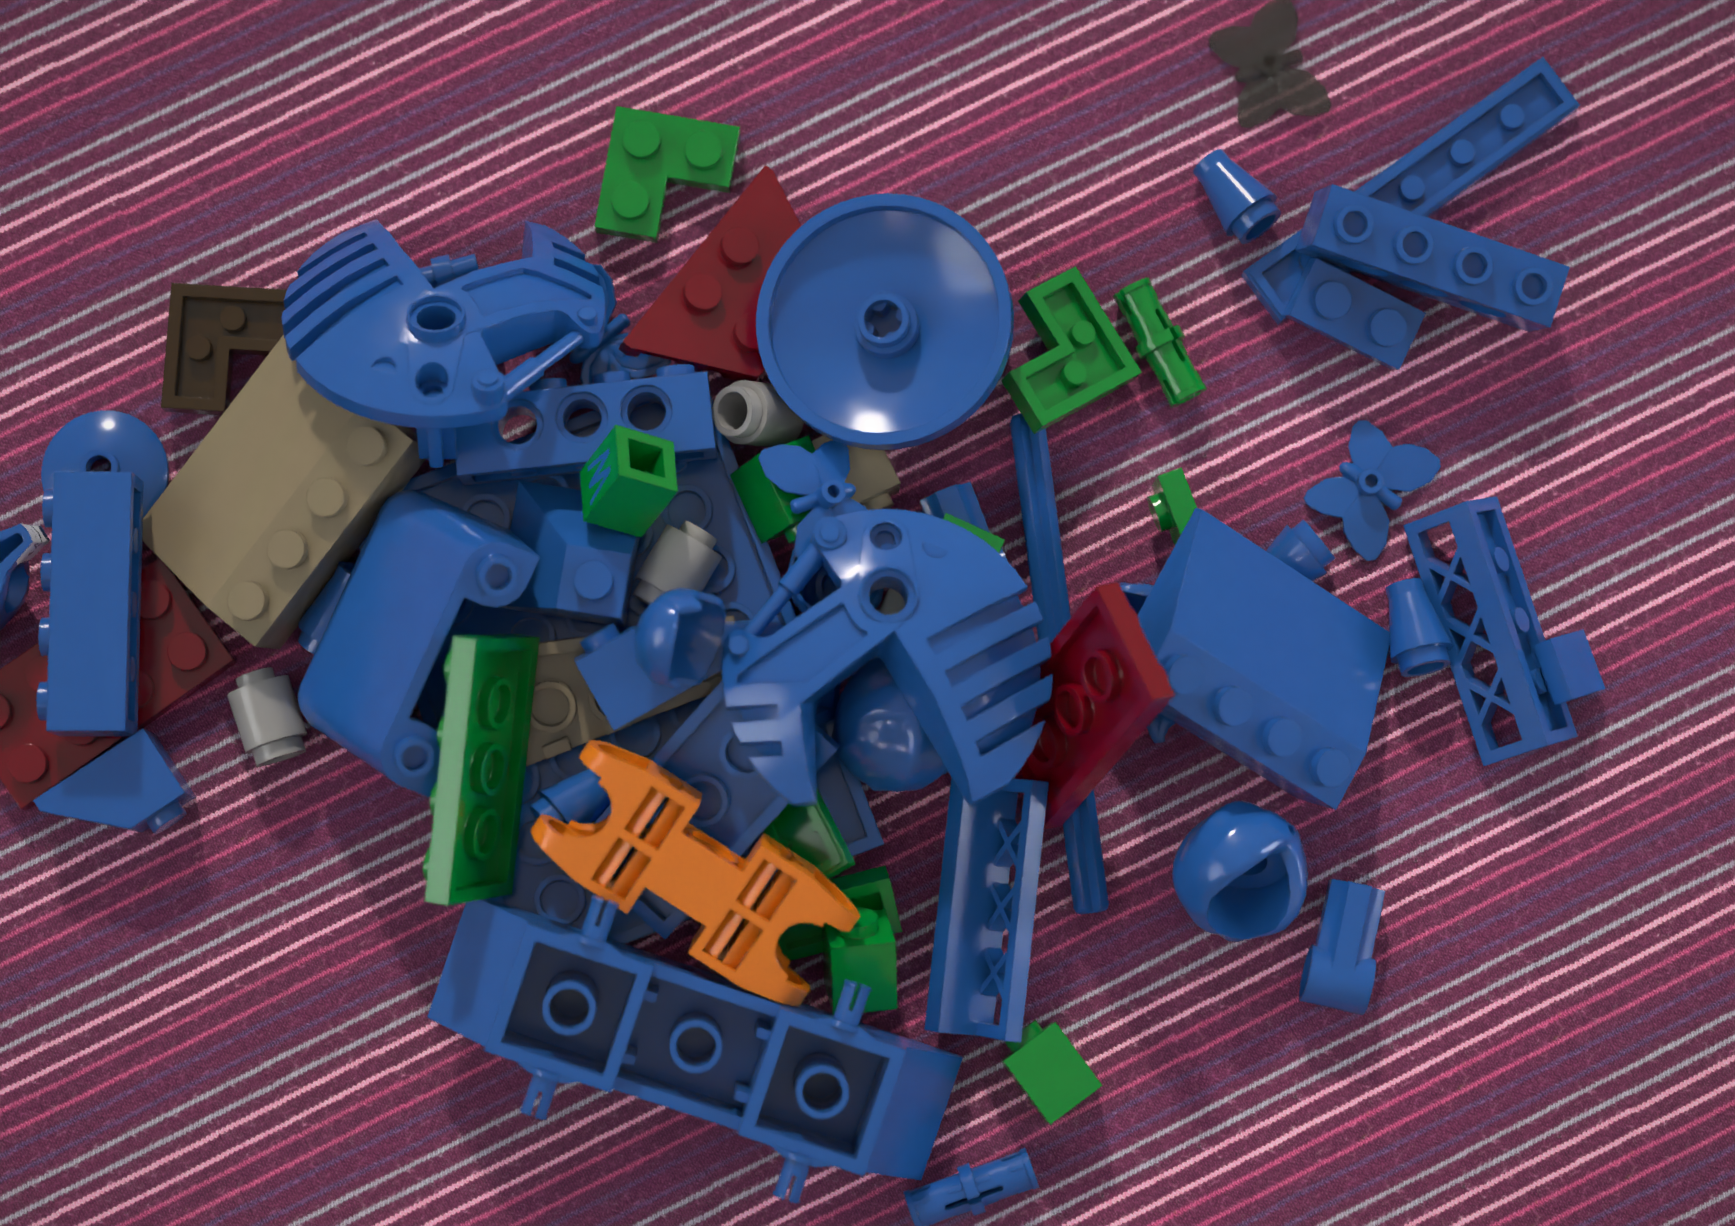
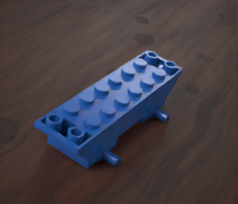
(693, 1042)

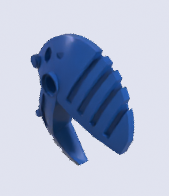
(427, 356)
(955, 650)

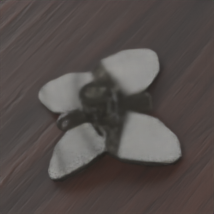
(1266, 70)

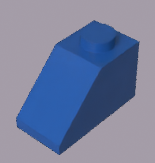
(124, 788)

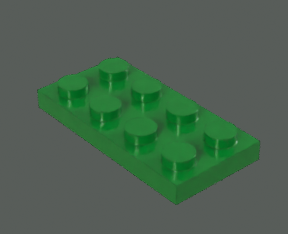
(480, 767)

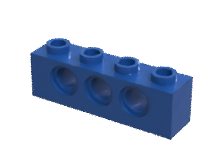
(1432, 258)
(554, 451)

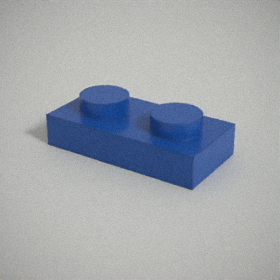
(1354, 313)

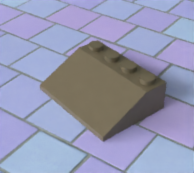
(276, 500)

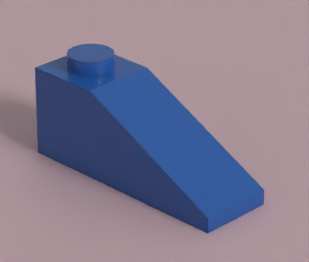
(619, 681)

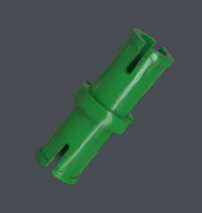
(1159, 342)

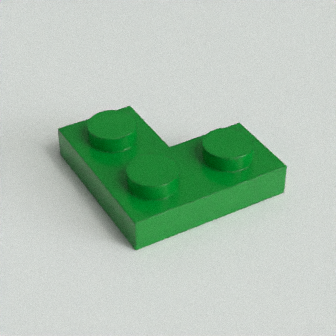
(648, 154)
(1082, 357)

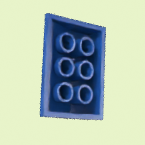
(1264, 661)

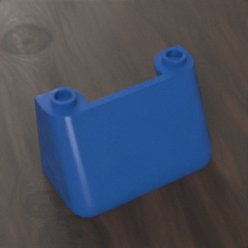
(394, 622)

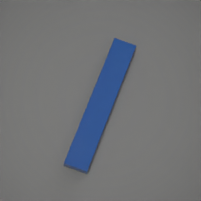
(1438, 167)

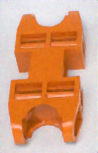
(695, 873)

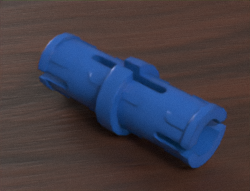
(971, 1189)

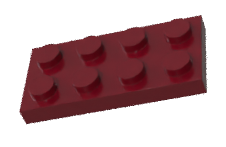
(175, 660)
(1099, 703)

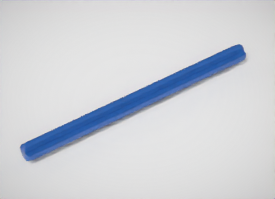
(1051, 596)

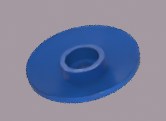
(110, 436)

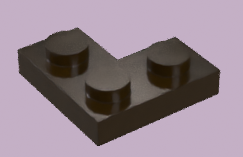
(203, 335)

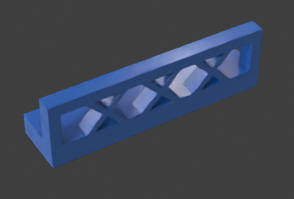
(1509, 621)
(979, 906)

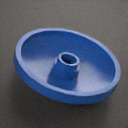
(885, 321)

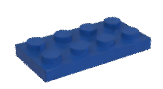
(734, 798)

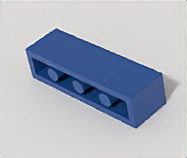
(93, 603)

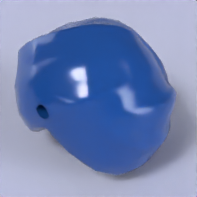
(881, 734)
(1241, 872)

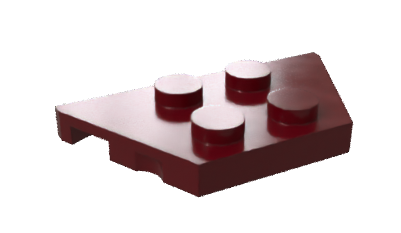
(712, 302)

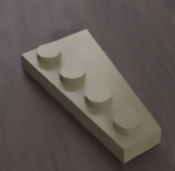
(566, 709)

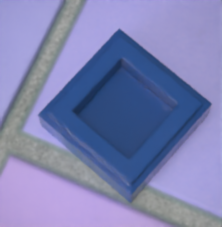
(1568, 667)

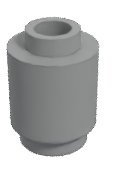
(755, 415)
(677, 561)
(267, 716)

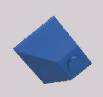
(581, 567)

